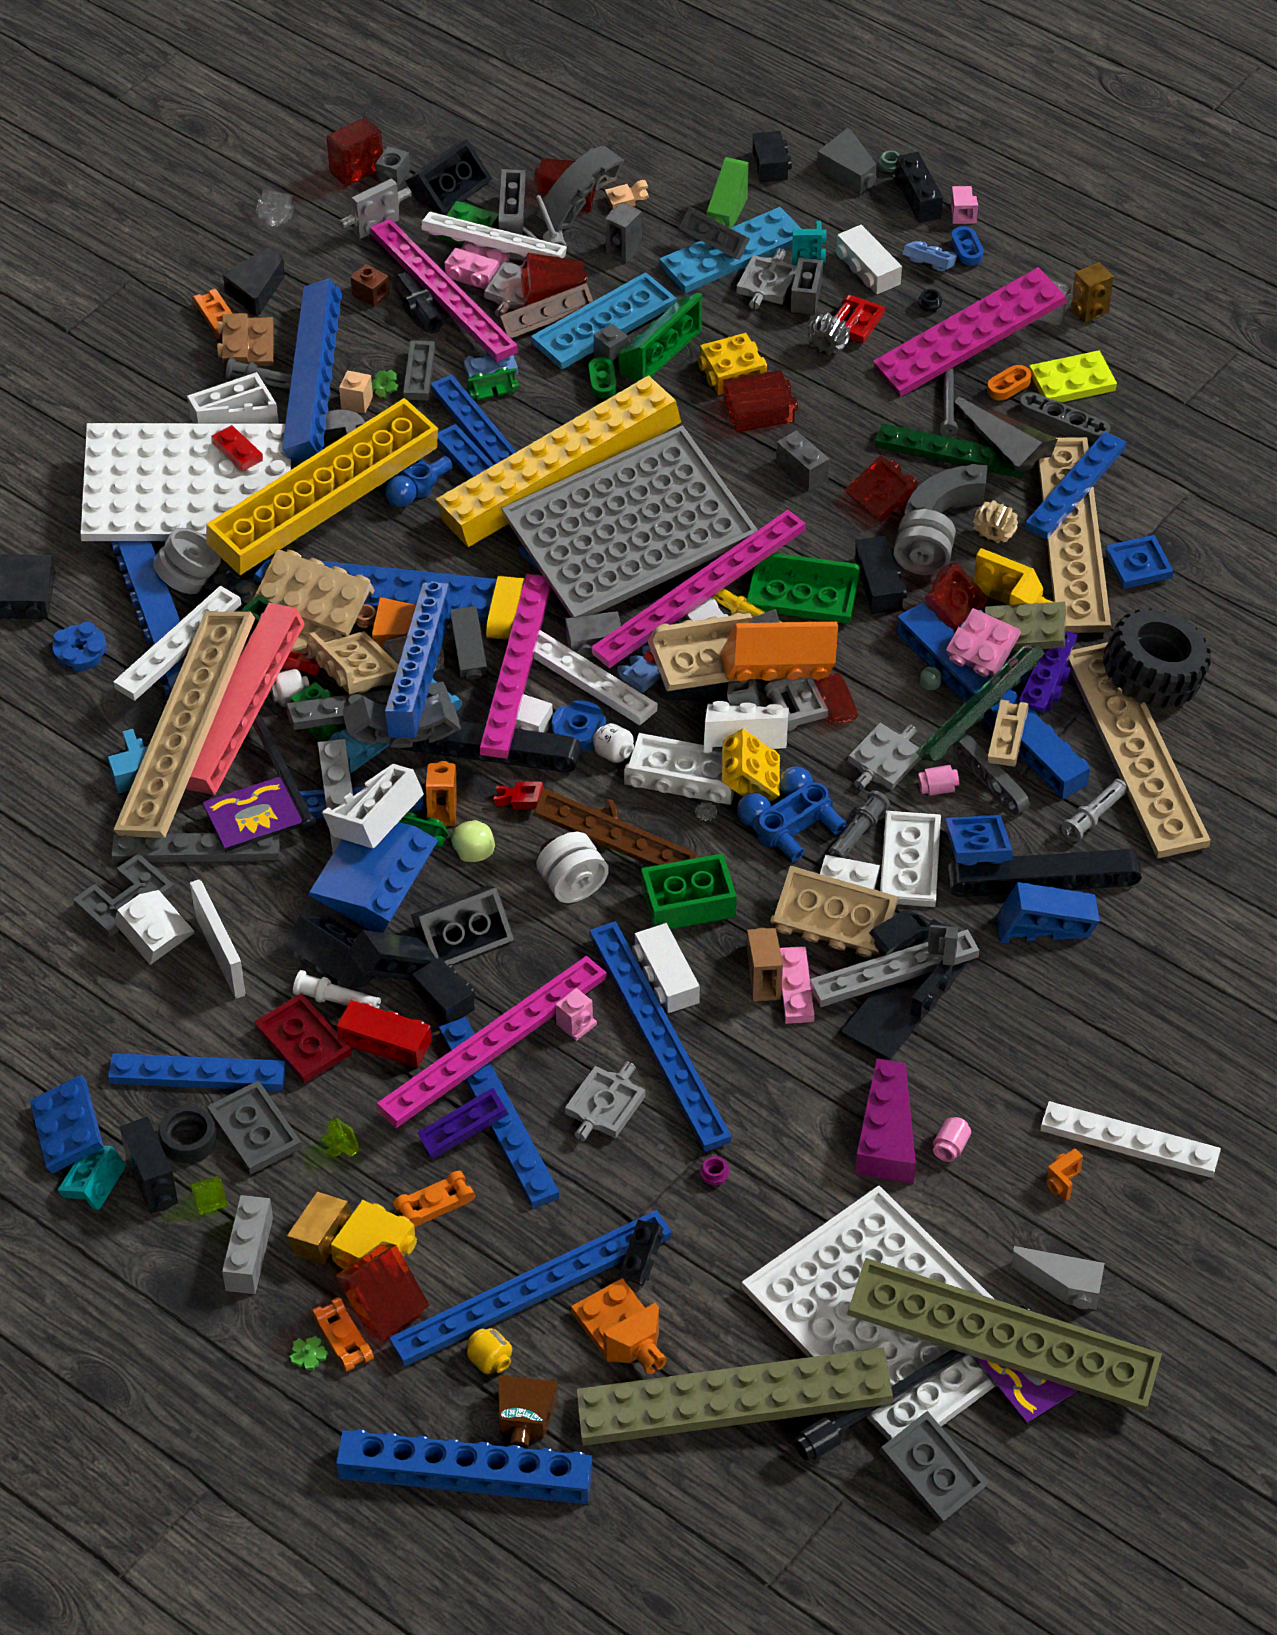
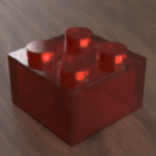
(354, 151)

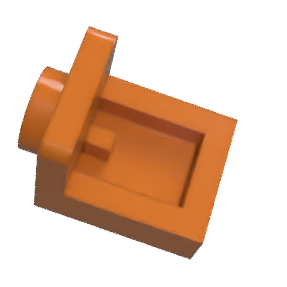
(1061, 1171)

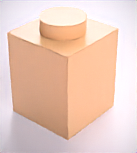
(356, 391)

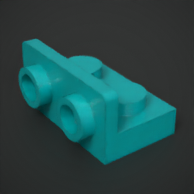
(808, 244)
(93, 1177)

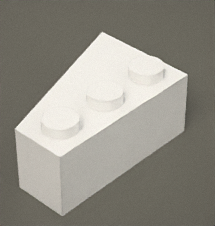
(234, 402)
(765, 723)
(375, 809)

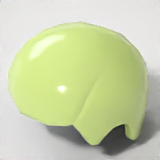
(473, 841)

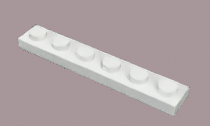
(488, 236)
(172, 646)
(593, 679)
(1130, 1139)

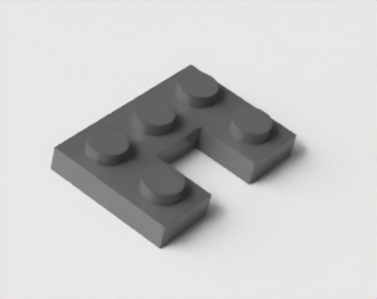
(135, 872)

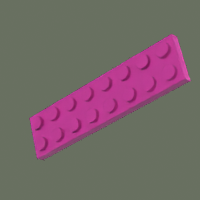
(969, 331)

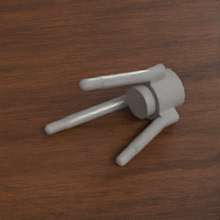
(551, 235)

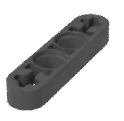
(1032, 404)
(991, 775)

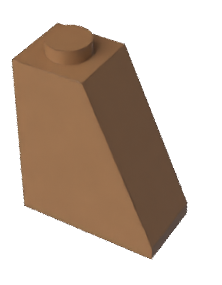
(764, 964)

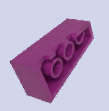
(887, 1132)

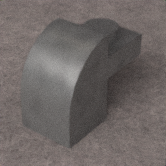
(340, 424)

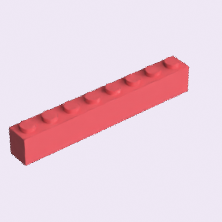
(245, 694)

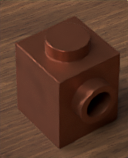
(370, 285)

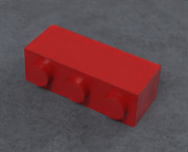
(384, 1033)

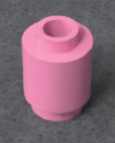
(938, 780)
(951, 1139)

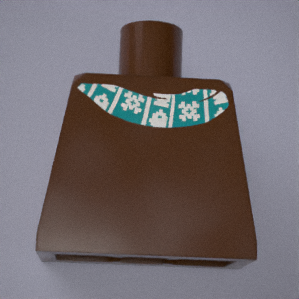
(526, 1408)

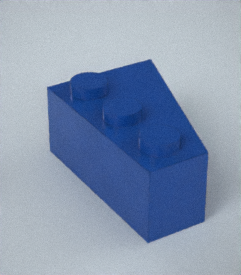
(1046, 912)

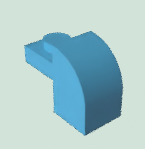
(126, 764)

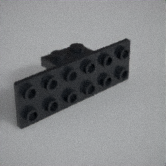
(898, 1009)

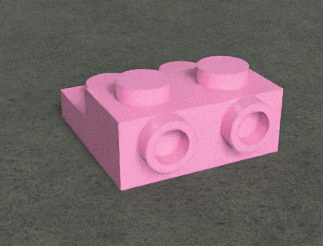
(474, 264)
(982, 643)

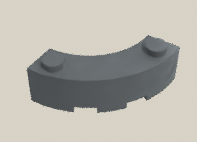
(587, 173)
(950, 489)
(368, 724)

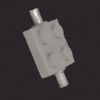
(375, 207)
(767, 279)
(506, 288)
(885, 756)
(605, 1101)

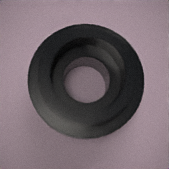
(930, 300)

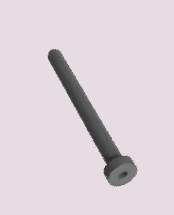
(949, 427)

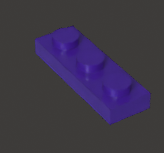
(462, 1123)

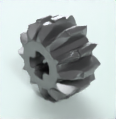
(828, 333)

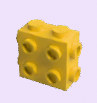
(730, 359)
(750, 766)
(369, 1227)

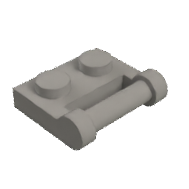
(804, 697)

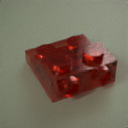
(882, 488)
(954, 595)

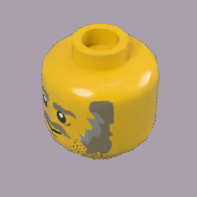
(489, 1351)

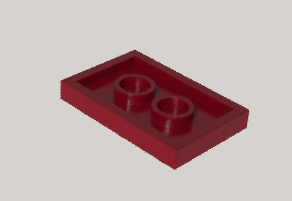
(302, 1038)

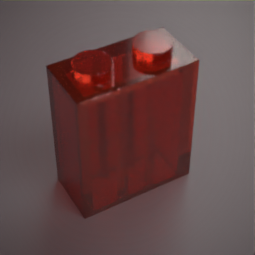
(759, 401)
(383, 1291)

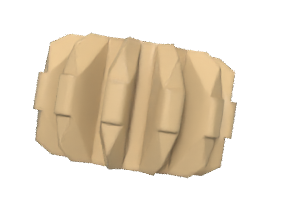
(995, 521)

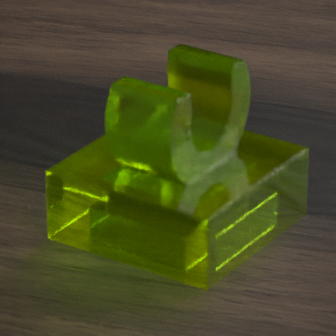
(342, 1138)
(209, 1195)

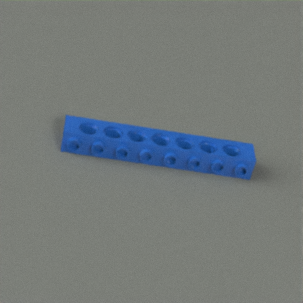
(418, 660)
(475, 1478)

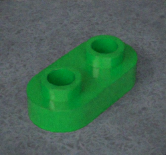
(602, 377)

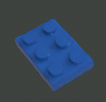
(979, 839)
(66, 1124)

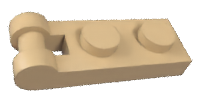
(1007, 733)

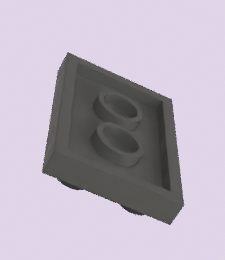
(254, 1127)
(934, 1467)

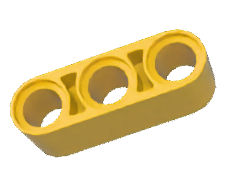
(504, 607)

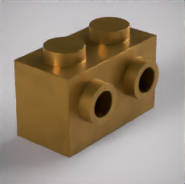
(1092, 292)
(318, 1227)

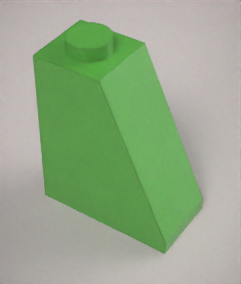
(730, 192)

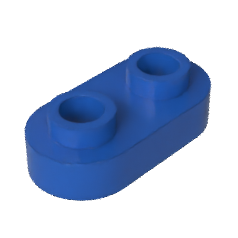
(967, 246)

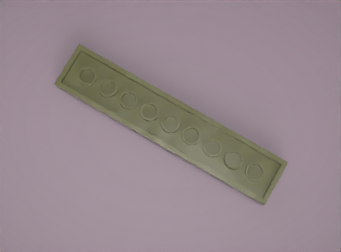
(1005, 1334)
(734, 1396)

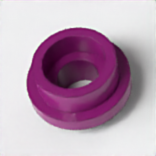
(714, 1164)

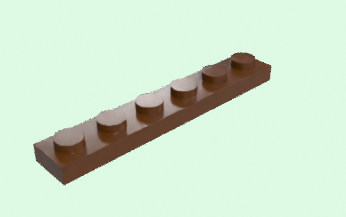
(608, 830)

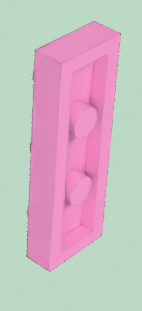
(796, 986)

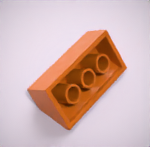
(780, 650)

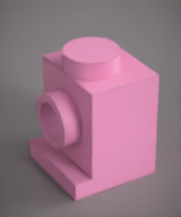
(963, 205)
(575, 1014)

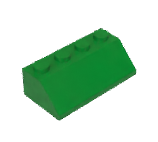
(662, 339)

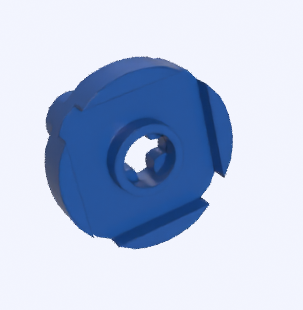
(83, 634)
(579, 712)

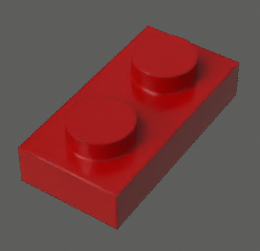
(237, 448)

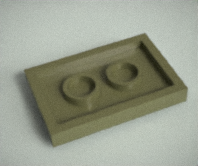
(1039, 623)

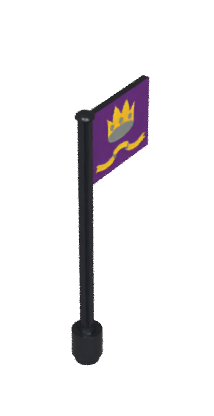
(261, 808)
(1025, 1393)

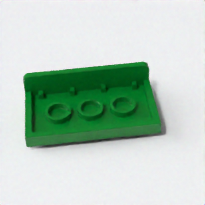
(805, 587)

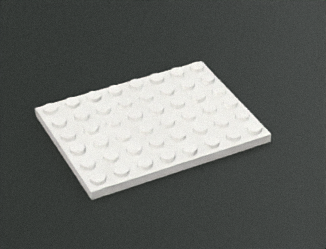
(168, 477)
(813, 1285)

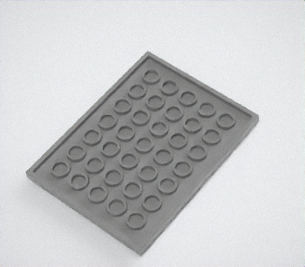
(629, 523)

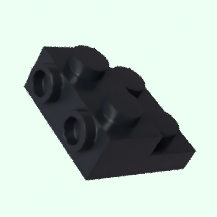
(244, 589)

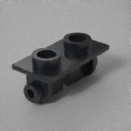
(643, 1243)

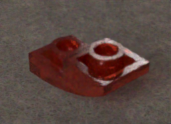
(837, 698)

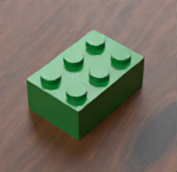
(689, 892)

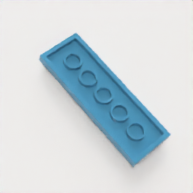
(703, 264)
(623, 307)

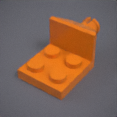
(621, 1326)

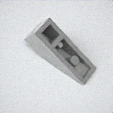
(1065, 1277)

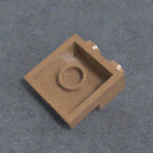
(246, 339)

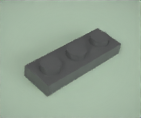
(714, 233)
(419, 370)

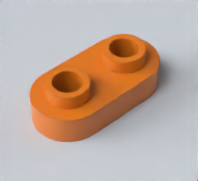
(1009, 382)

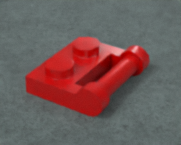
(863, 318)

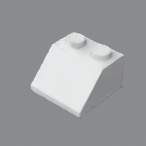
(152, 925)

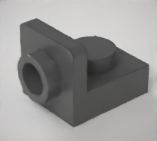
(943, 942)

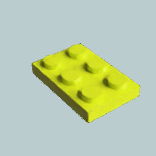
(1073, 377)

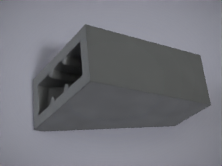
(847, 162)
(467, 642)

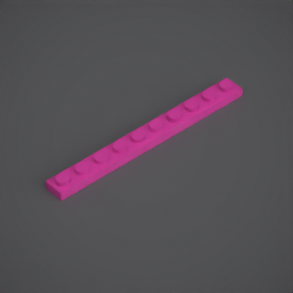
(444, 290)
(699, 588)
(515, 667)
(487, 1043)

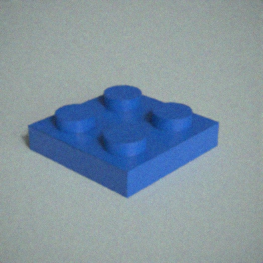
(1139, 561)

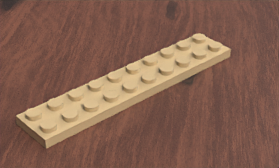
(1076, 547)
(184, 725)
(1139, 758)

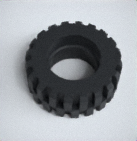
(1146, 678)

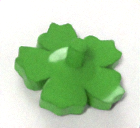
(384, 383)
(308, 1353)

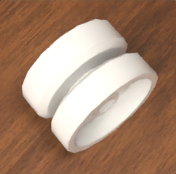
(572, 867)

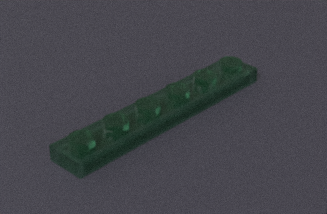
(986, 697)

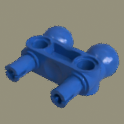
(415, 481)
(790, 814)

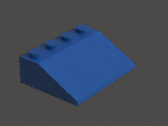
(373, 882)

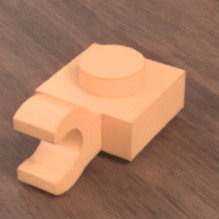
(627, 195)

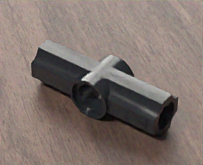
(418, 303)

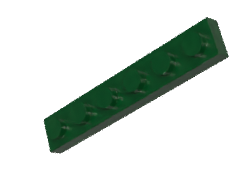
(943, 449)

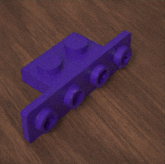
(1047, 677)

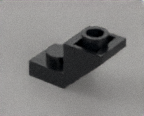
(899, 931)

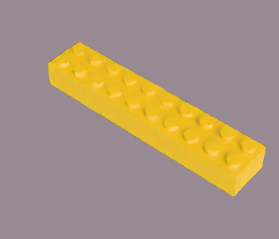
(593, 437)
(321, 486)

